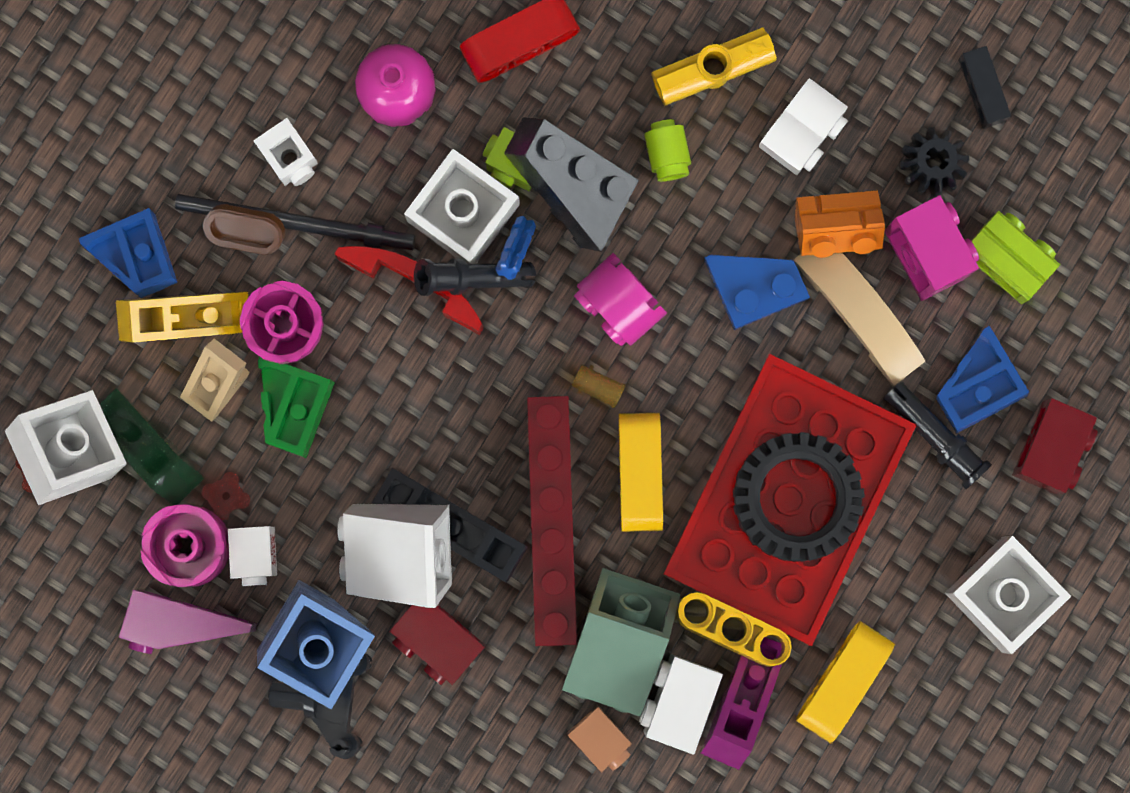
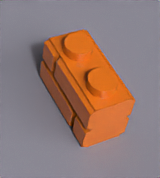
(839, 223)

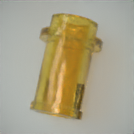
(598, 386)

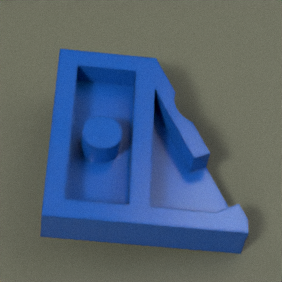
(134, 253)
(755, 286)
(981, 384)

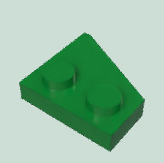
(292, 405)

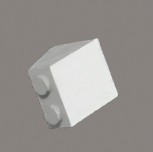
(396, 552)

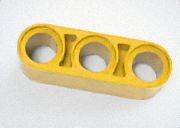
(640, 472)
(753, 634)
(845, 682)

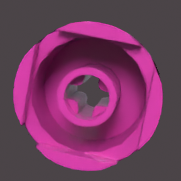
(619, 300)
(162, 545)

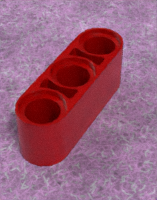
(519, 38)

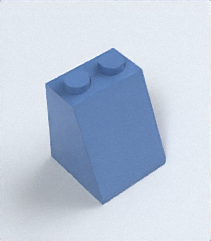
(313, 645)

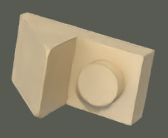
(214, 380)

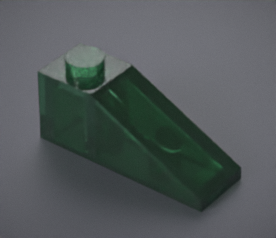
(149, 450)

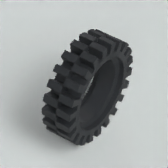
(846, 485)

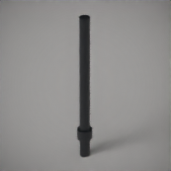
(372, 235)

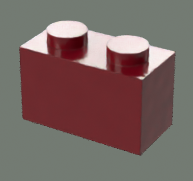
(1056, 447)
(438, 641)

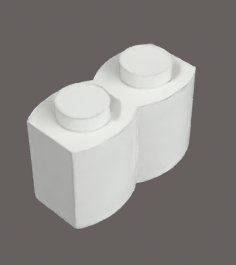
(803, 128)

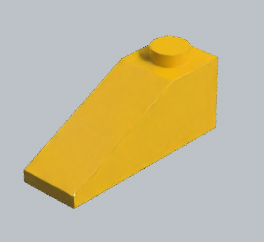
(179, 316)

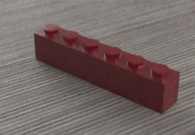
(551, 521)

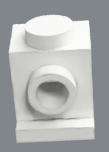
(280, 141)

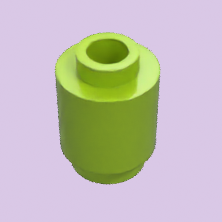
(668, 150)

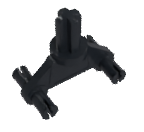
(332, 722)

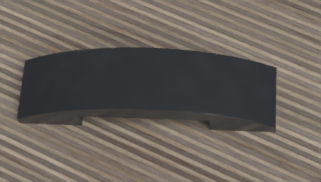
(468, 534)

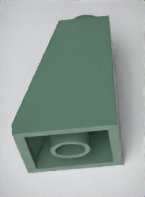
(622, 642)

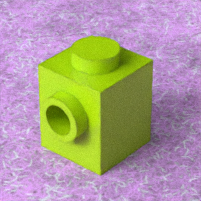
(499, 164)

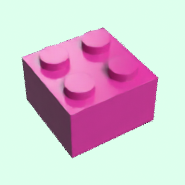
(932, 247)

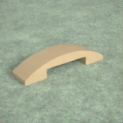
(863, 313)

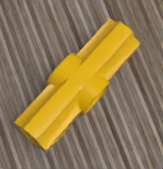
(737, 56)

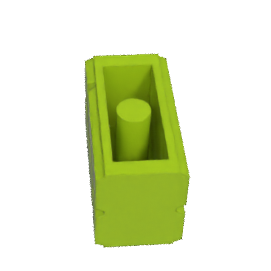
(1013, 257)

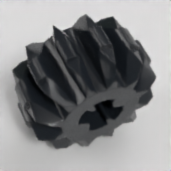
(937, 176)

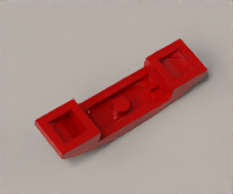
(369, 260)

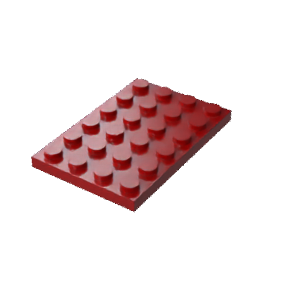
(794, 497)

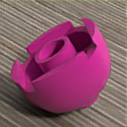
(395, 85)
(281, 322)

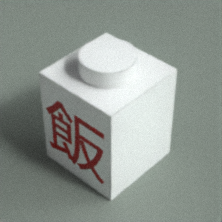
(252, 554)

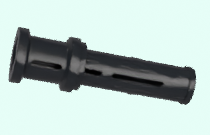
(458, 276)
(950, 448)

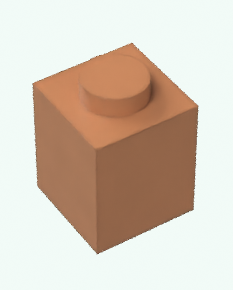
(601, 740)

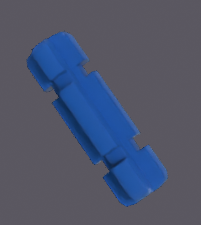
(515, 247)

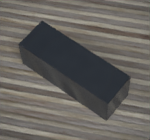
(984, 87)

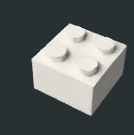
(462, 208)
(65, 447)
(1007, 594)
(680, 703)

